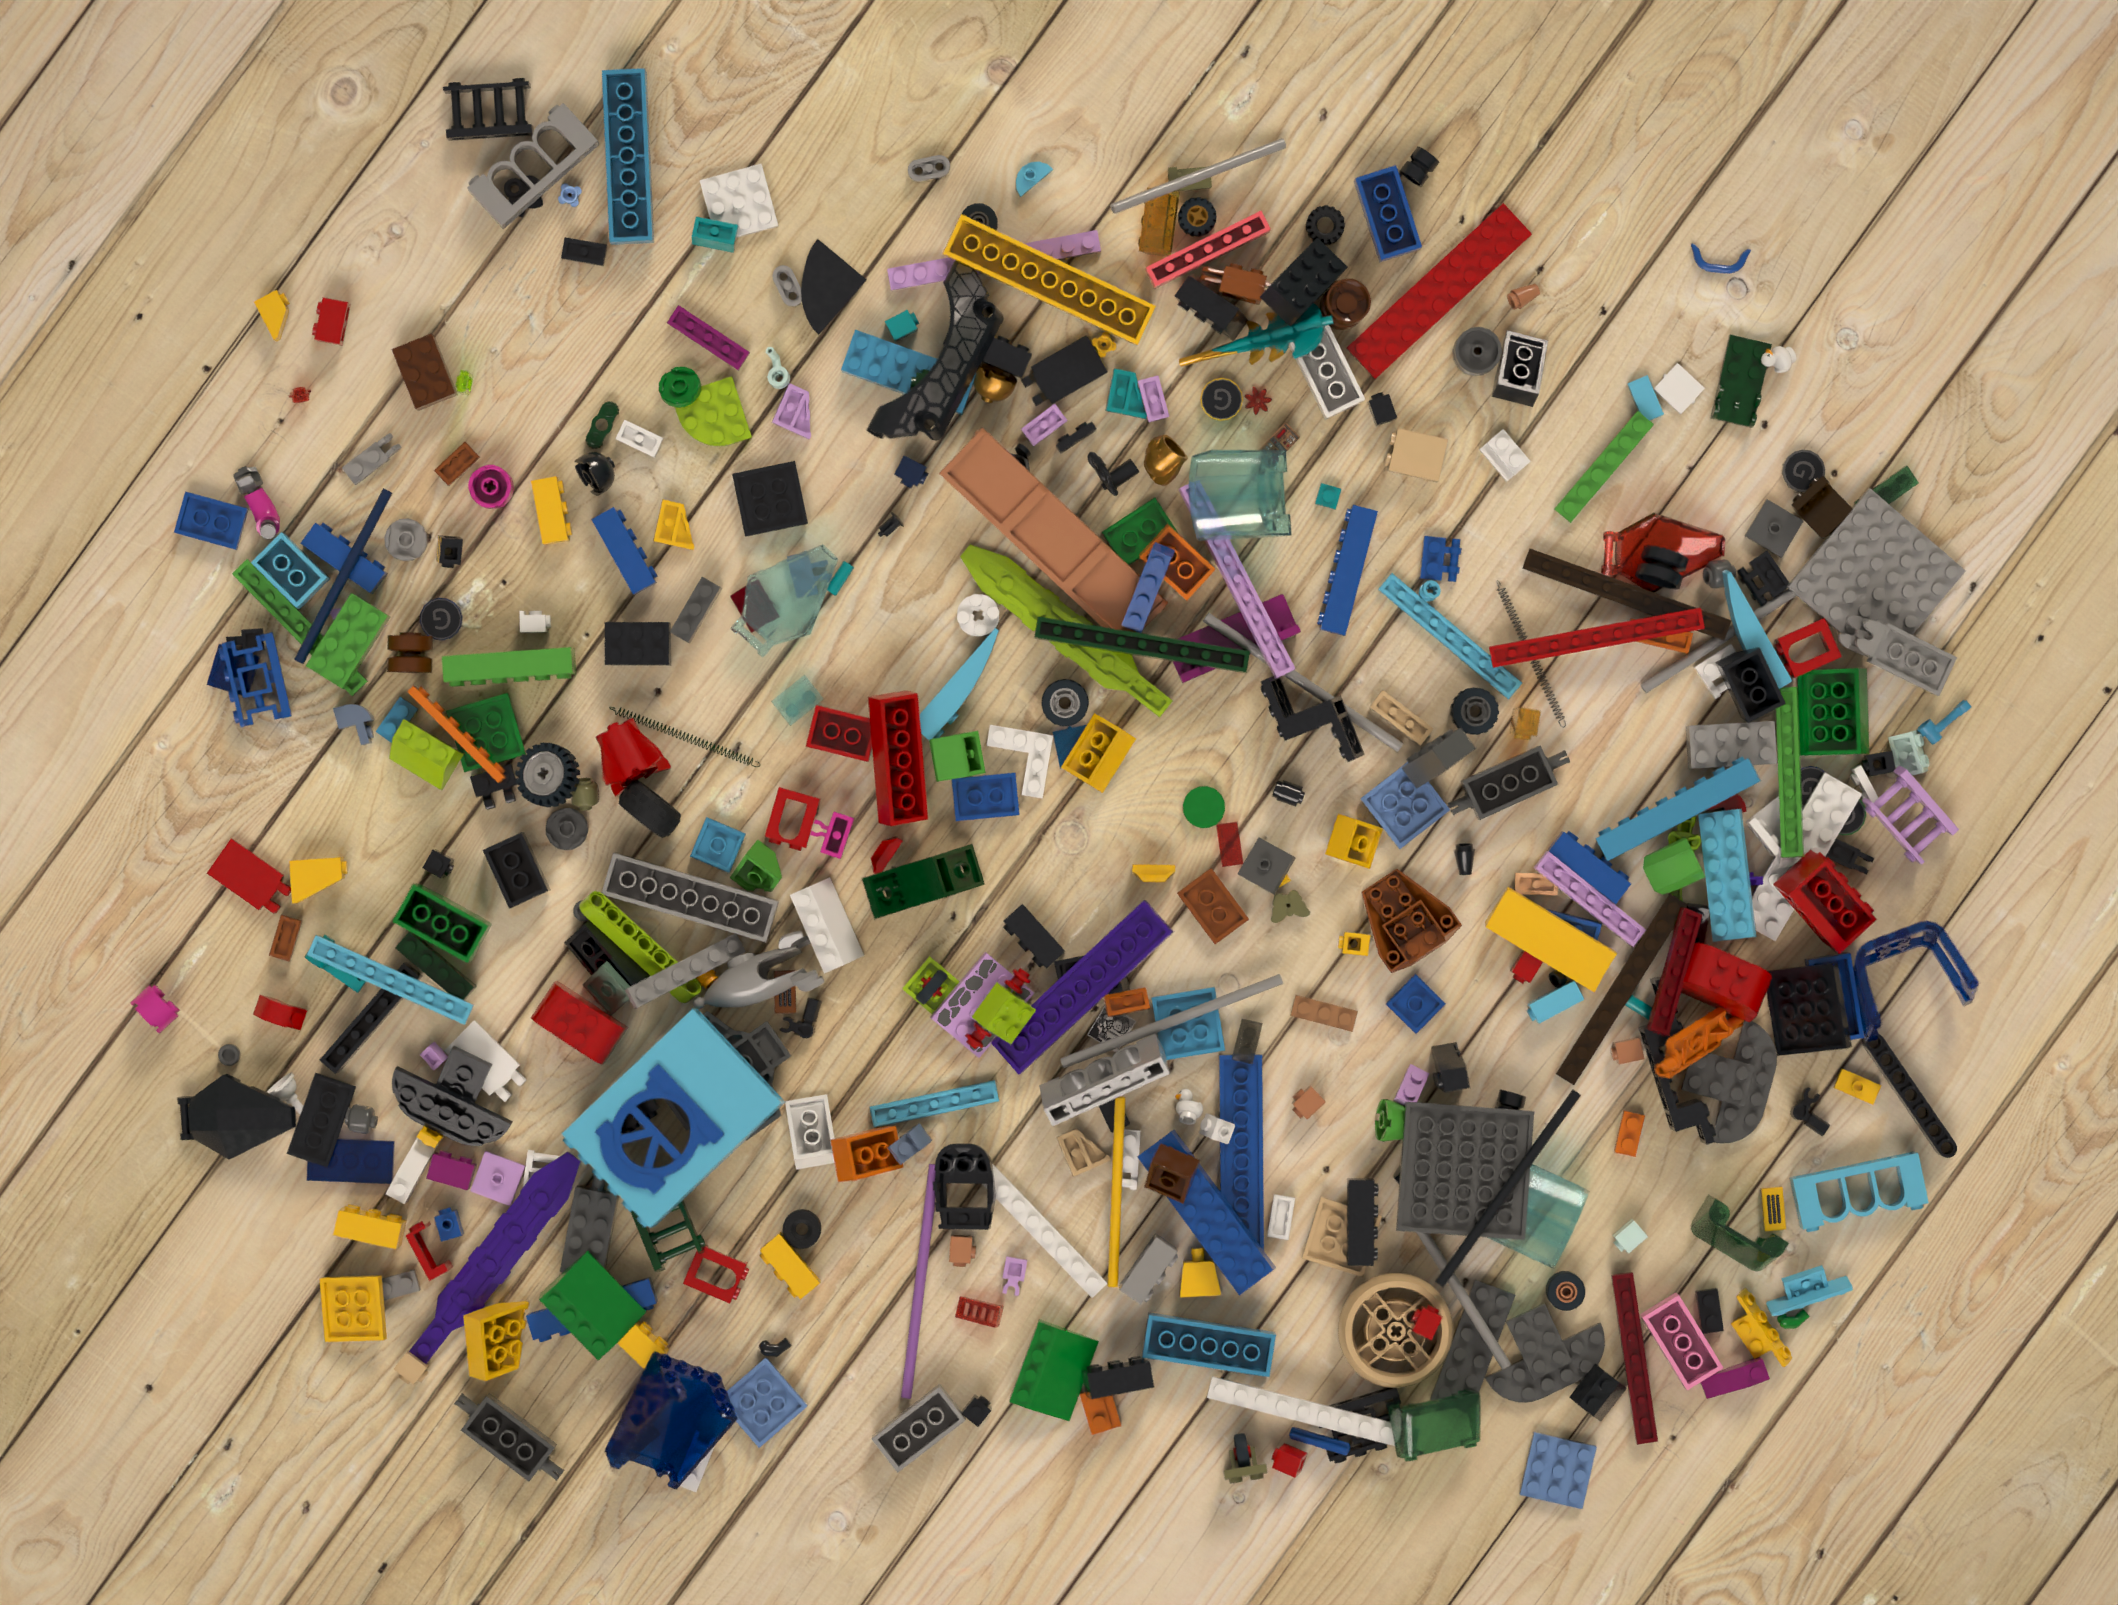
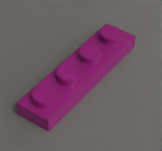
(708, 337)

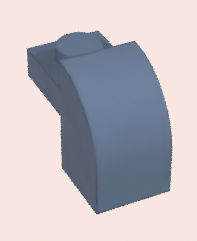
(352, 715)
(910, 1143)

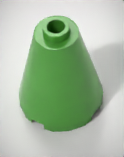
(1390, 1121)

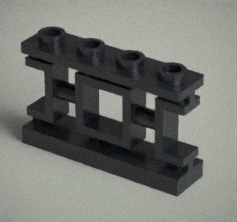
(1358, 1405)

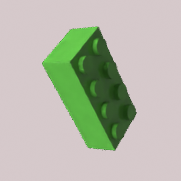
(348, 641)

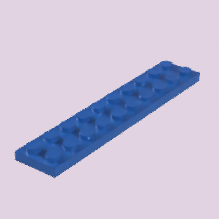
(1243, 1156)

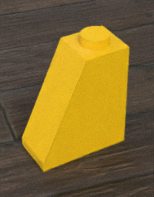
(315, 875)

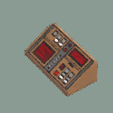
(1282, 439)

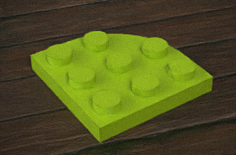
(716, 415)

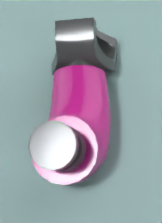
(262, 508)

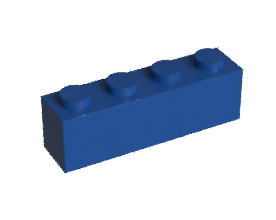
(624, 550)
(335, 551)
(1148, 587)
(1589, 867)

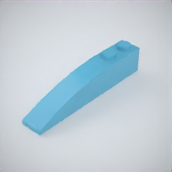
(1749, 630)
(954, 693)

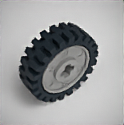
(547, 775)

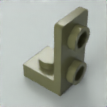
(1174, 173)

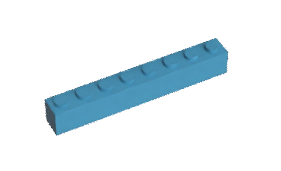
(1678, 809)

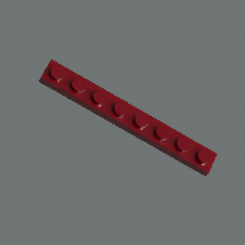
(1634, 1358)

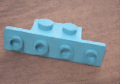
(1806, 1289)

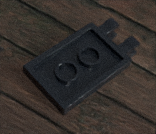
(1065, 371)

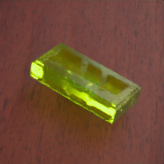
(464, 382)

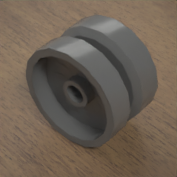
(1464, 353)

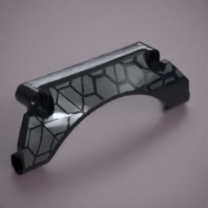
(944, 386)

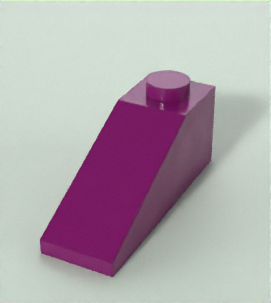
(1735, 1378)

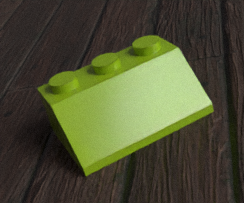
(424, 754)

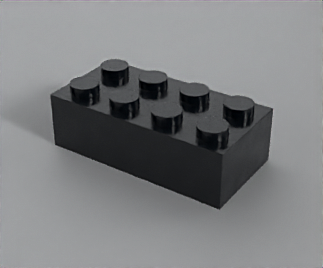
(1303, 282)

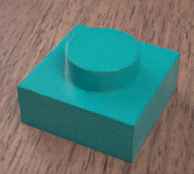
(1328, 496)

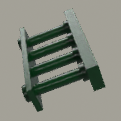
(650, 1239)

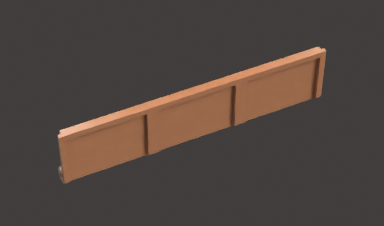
(1045, 530)

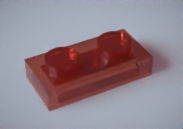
(1229, 844)

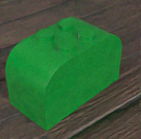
(442, 922)

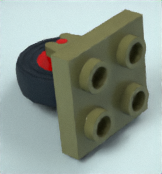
(1242, 1454)

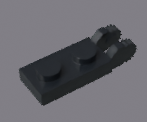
(1847, 855)

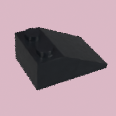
(1520, 369)

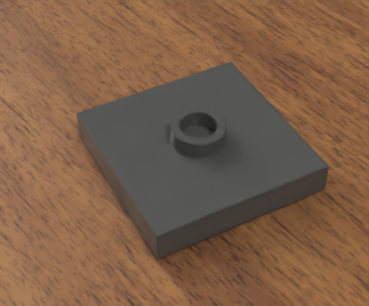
(1774, 528)
(1266, 866)

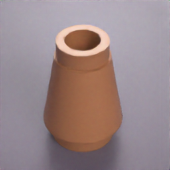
(1522, 296)

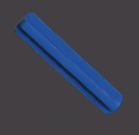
(1319, 1441)

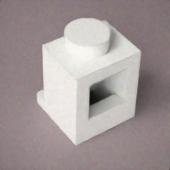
(534, 622)

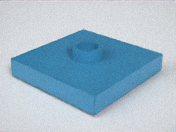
(717, 845)

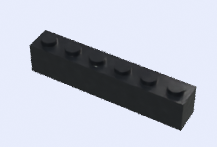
(364, 1025)

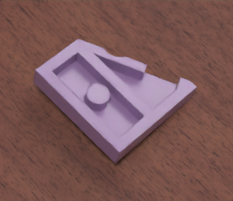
(794, 411)

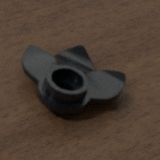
(513, 197)

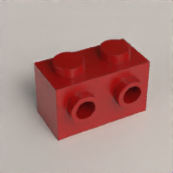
(331, 321)

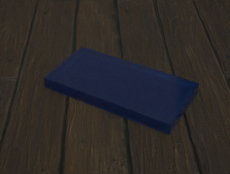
(357, 1162)

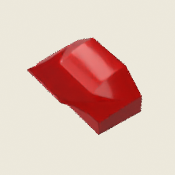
(884, 853)

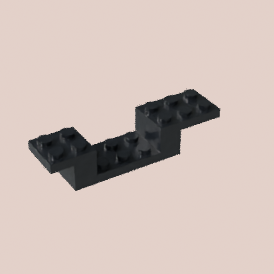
(1684, 1114)

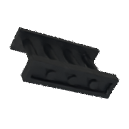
(478, 129)

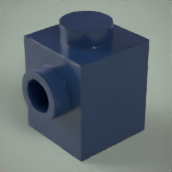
(911, 472)

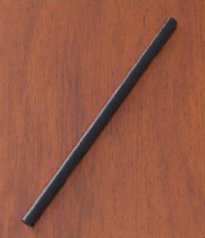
(1507, 1188)

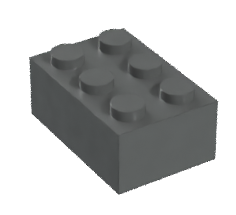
(1437, 756)

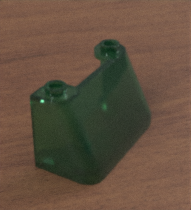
(1711, 1228)
(1436, 1424)

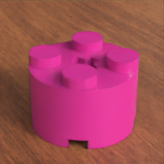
(498, 497)
(155, 1008)

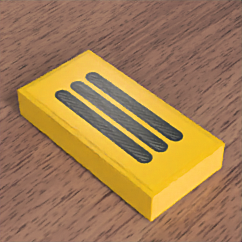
(1773, 1208)

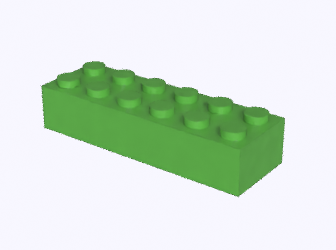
(509, 665)

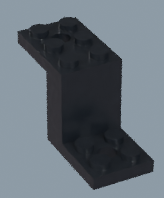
(1295, 724)

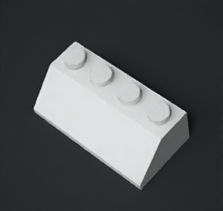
(827, 925)

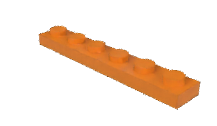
(451, 727)

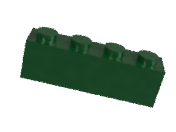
(435, 966)

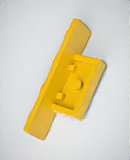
(1757, 1331)

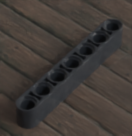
(1918, 1100)

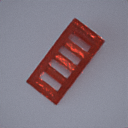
(995, 1322)

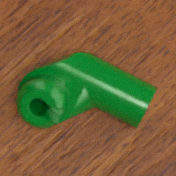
(1789, 1322)

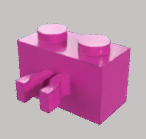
(836, 835)

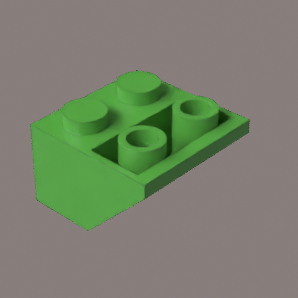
(957, 756)

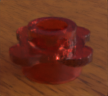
(300, 395)

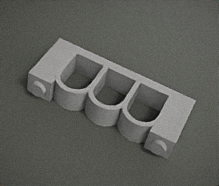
(571, 129)
(1104, 1080)

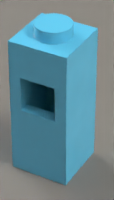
(1554, 1002)

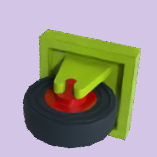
(930, 985)

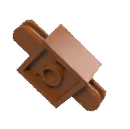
(1238, 283)

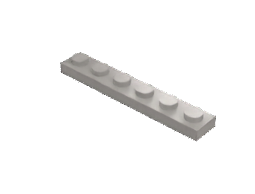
(685, 971)

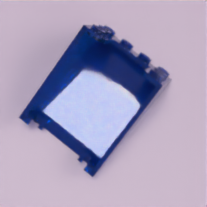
(671, 1419)

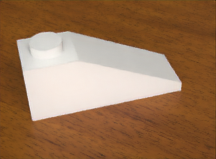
(410, 1171)

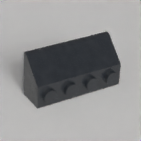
(595, 949)

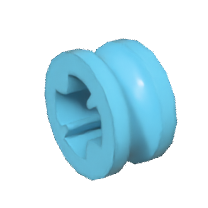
(1429, 585)

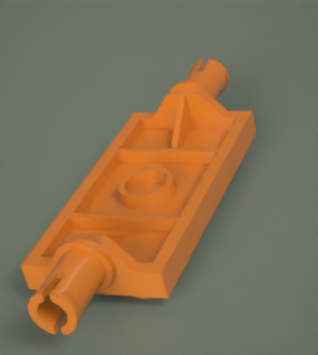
(1696, 1041)

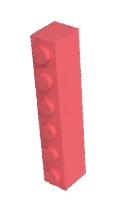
(1207, 249)

